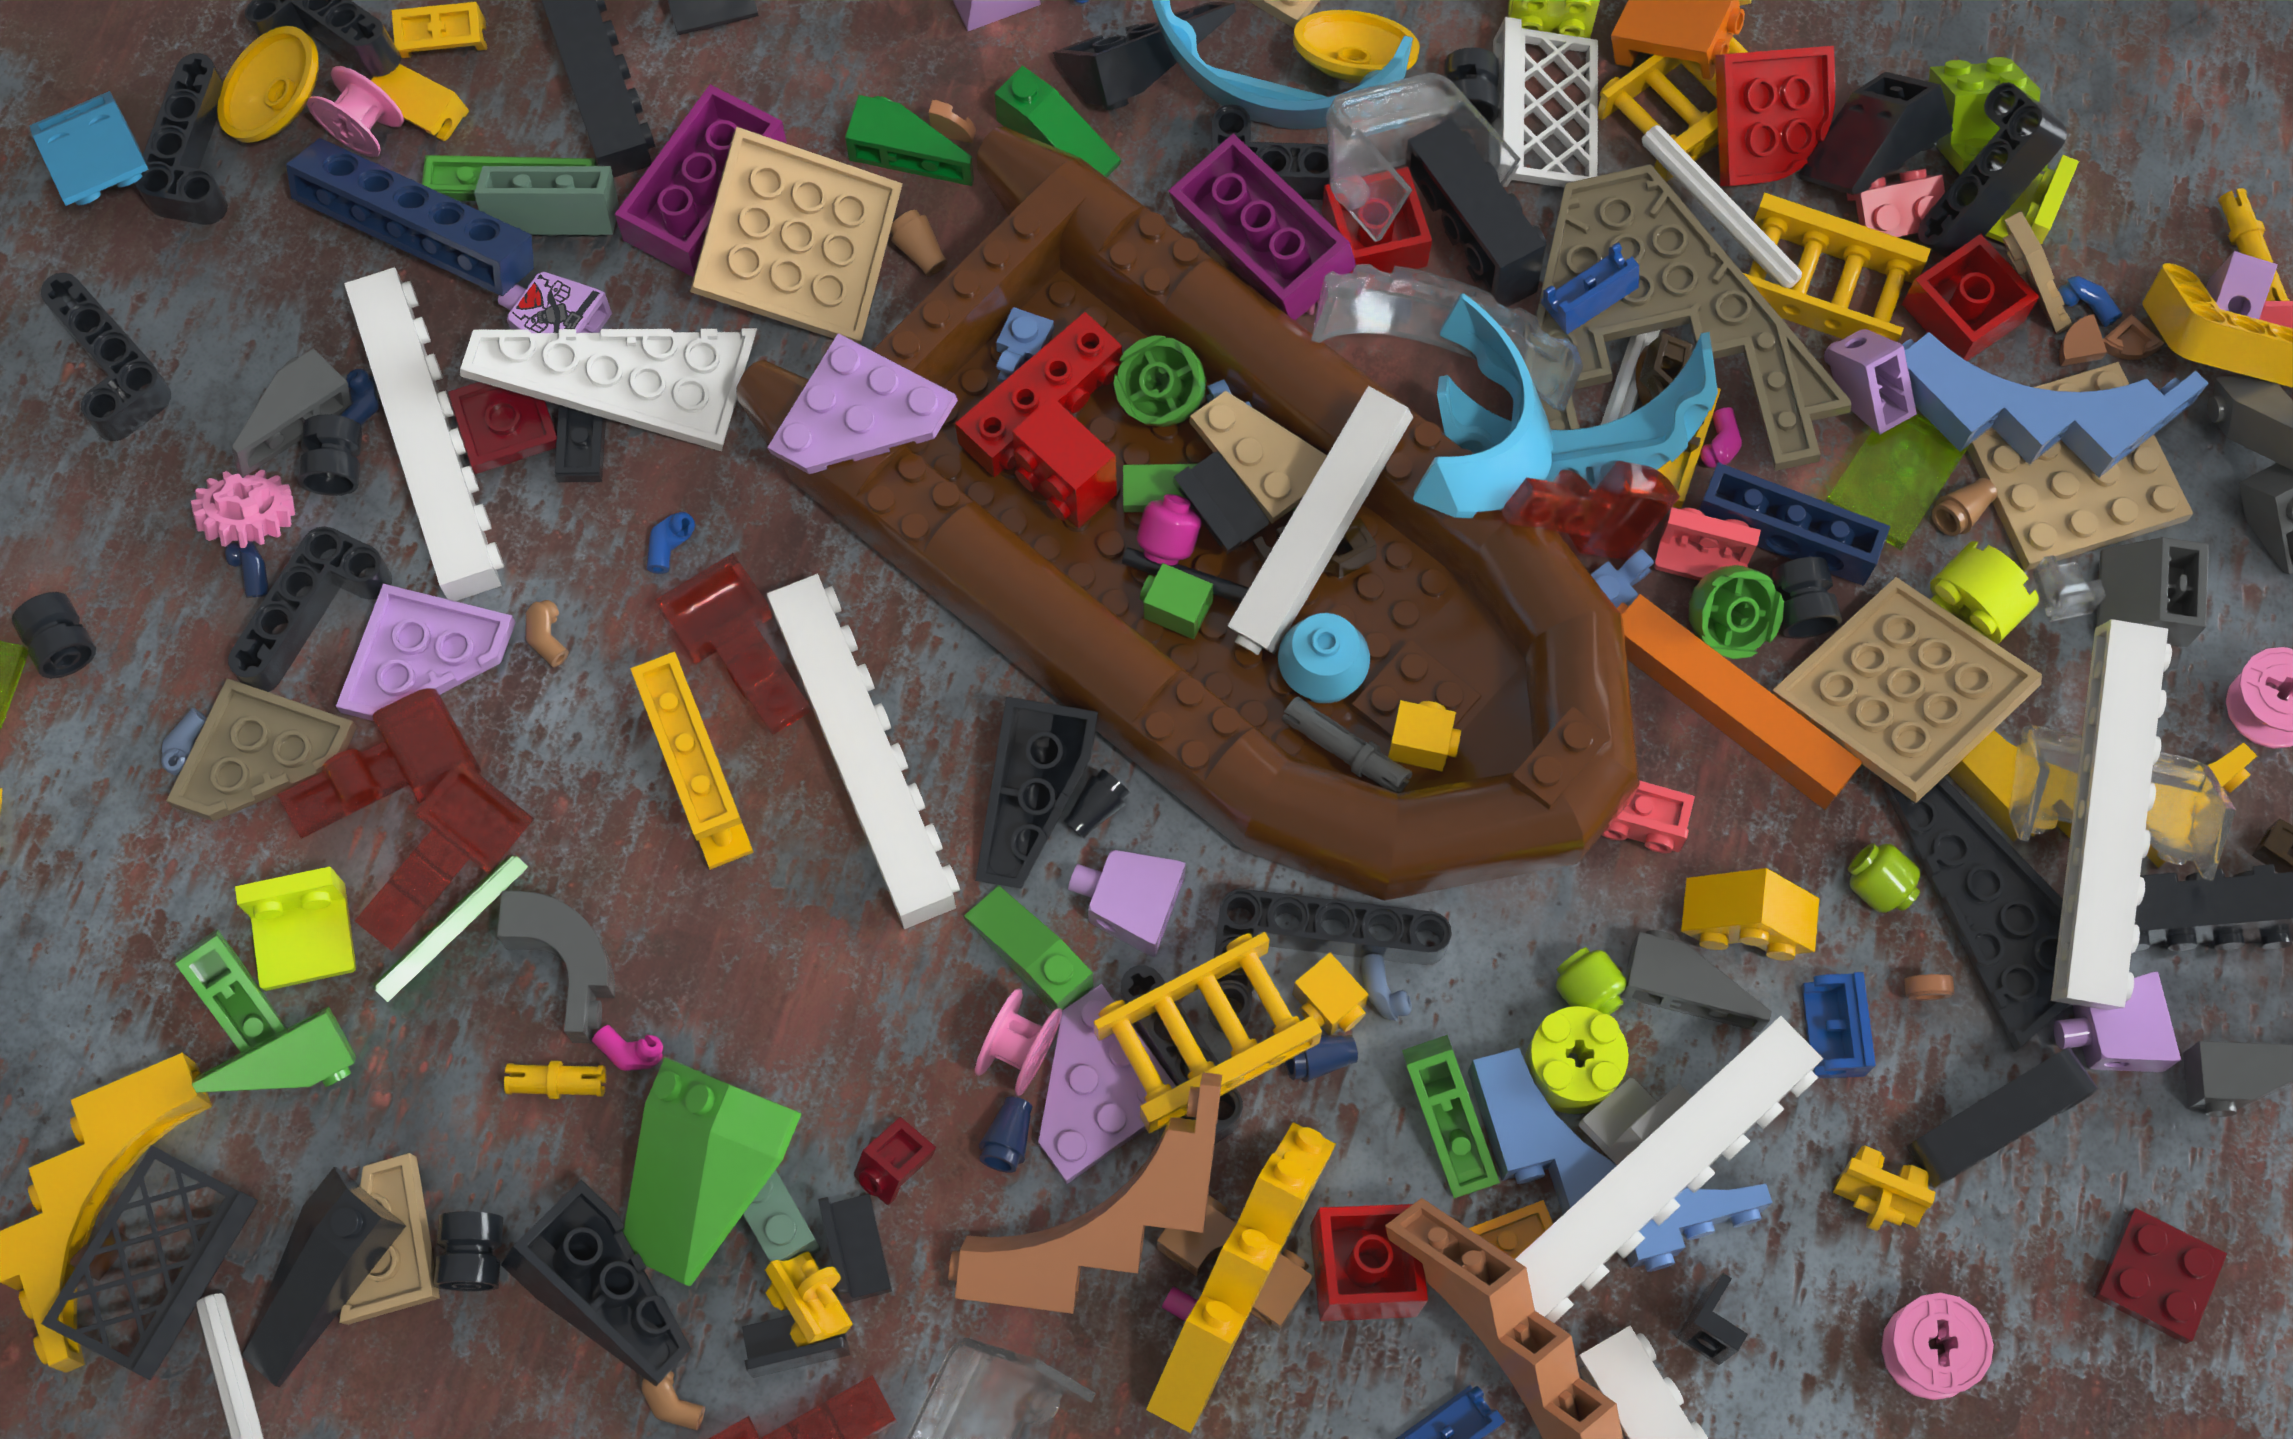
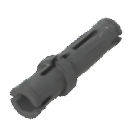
(1362, 757)

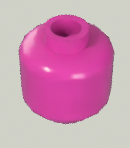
(1168, 530)

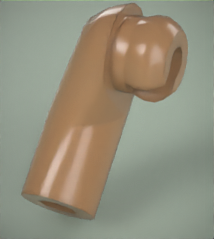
(538, 632)
(668, 1407)

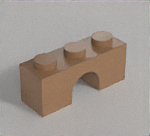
(1283, 1286)

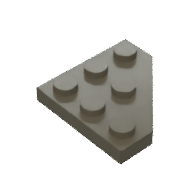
(254, 750)

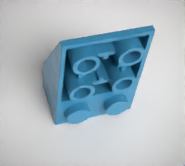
(89, 149)

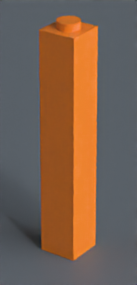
(1735, 703)

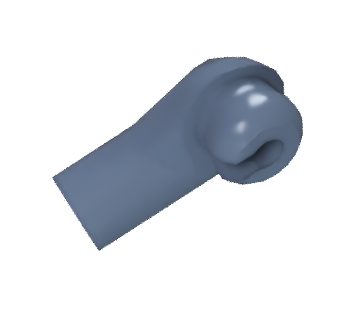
(181, 740)
(1375, 984)

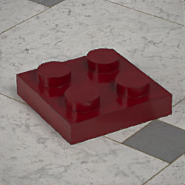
(501, 425)
(2160, 1275)

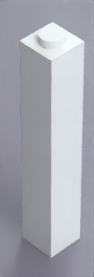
(1320, 521)

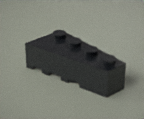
(1477, 212)
(2220, 912)

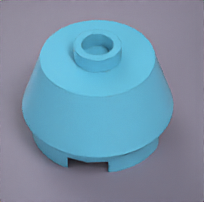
(1324, 658)

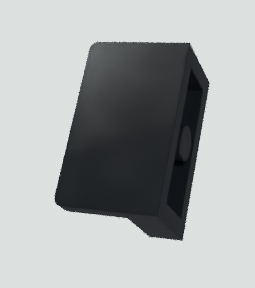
(1221, 502)
(855, 1247)
(1707, 1330)
(773, 1349)

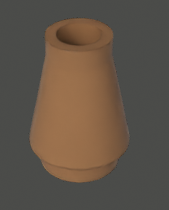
(917, 240)
(1962, 508)

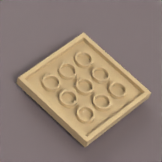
(796, 236)
(2062, 505)
(1908, 688)

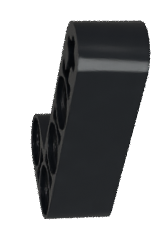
(336, 23)
(184, 128)
(1290, 159)
(1998, 174)
(103, 346)
(265, 658)
(1166, 1050)
(2002, 1117)

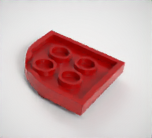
(1772, 111)

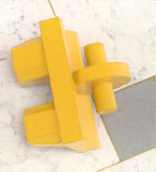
(1882, 1193)
(809, 1298)

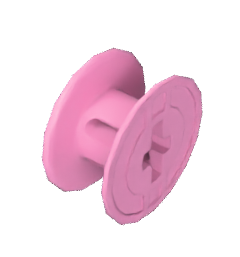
(355, 111)
(2254, 700)
(1018, 1041)
(1956, 1326)

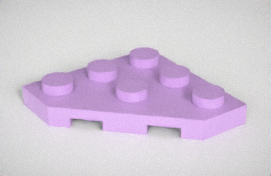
(858, 409)
(419, 645)
(1091, 1092)

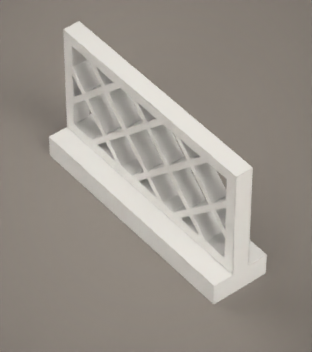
(1512, 94)

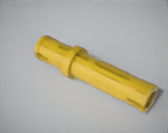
(2248, 235)

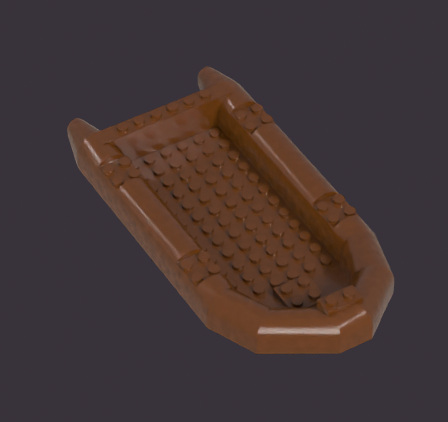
(1450, 608)

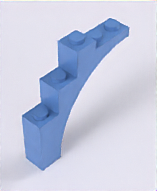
(1532, 1138)

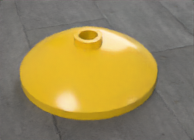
(1350, 43)
(268, 84)

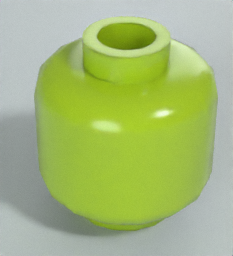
(1884, 878)
(1591, 981)

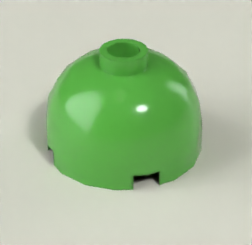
(1160, 381)
(1735, 610)

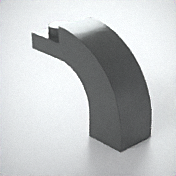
(552, 926)

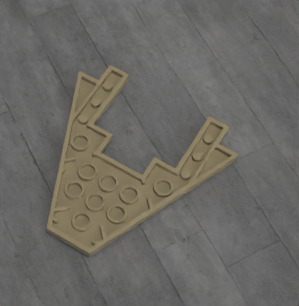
(1683, 282)

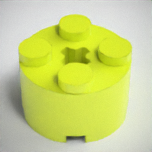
(1984, 591)
(1595, 1041)

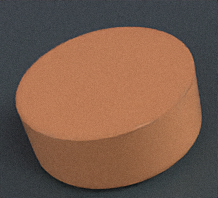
(1929, 987)

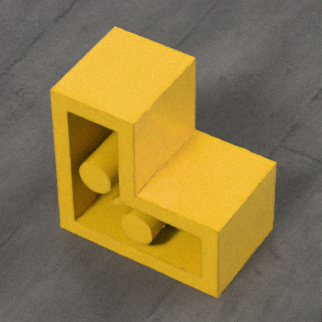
(1751, 910)

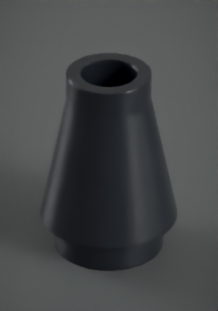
(1096, 803)

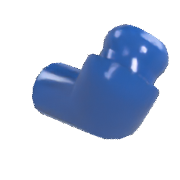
(2094, 296)
(665, 538)

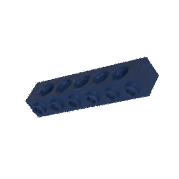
(411, 216)

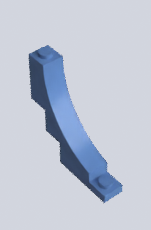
(2094, 424)

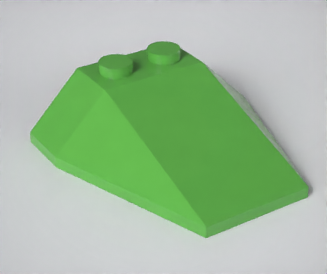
(699, 1166)

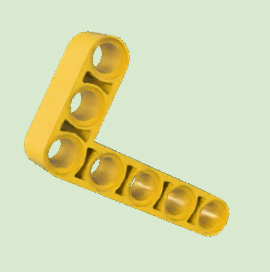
(2215, 337)

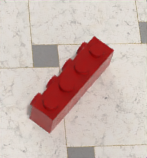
(1064, 368)

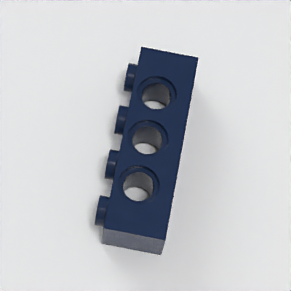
(1797, 523)

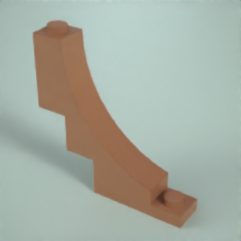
(1045, 1265)
(1498, 1305)

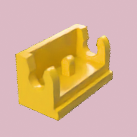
(438, 28)
(423, 101)

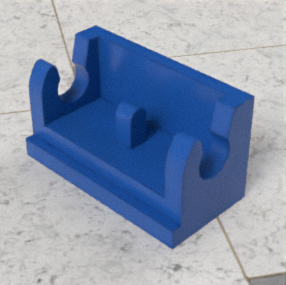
(1592, 290)
(1839, 1024)
(1459, 1418)

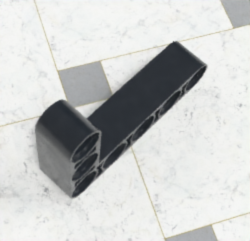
(1312, 937)

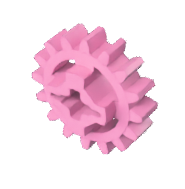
(243, 508)

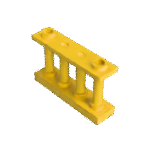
(1703, 127)
(1844, 240)
(691, 760)
(1248, 1056)

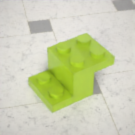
(1965, 93)

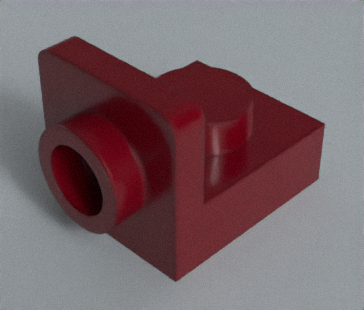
(892, 1160)

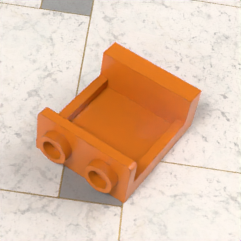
(1677, 30)

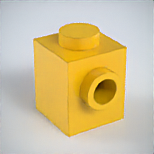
(1424, 735)
(1330, 996)

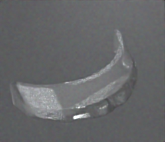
(1415, 307)

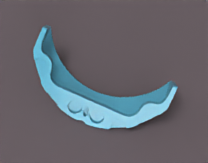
(1262, 99)
(1643, 437)
(1491, 477)

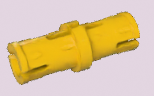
(555, 1079)

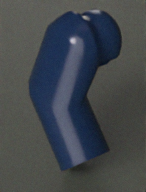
(363, 396)
(252, 567)

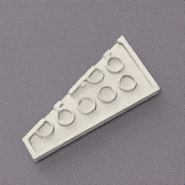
(634, 376)

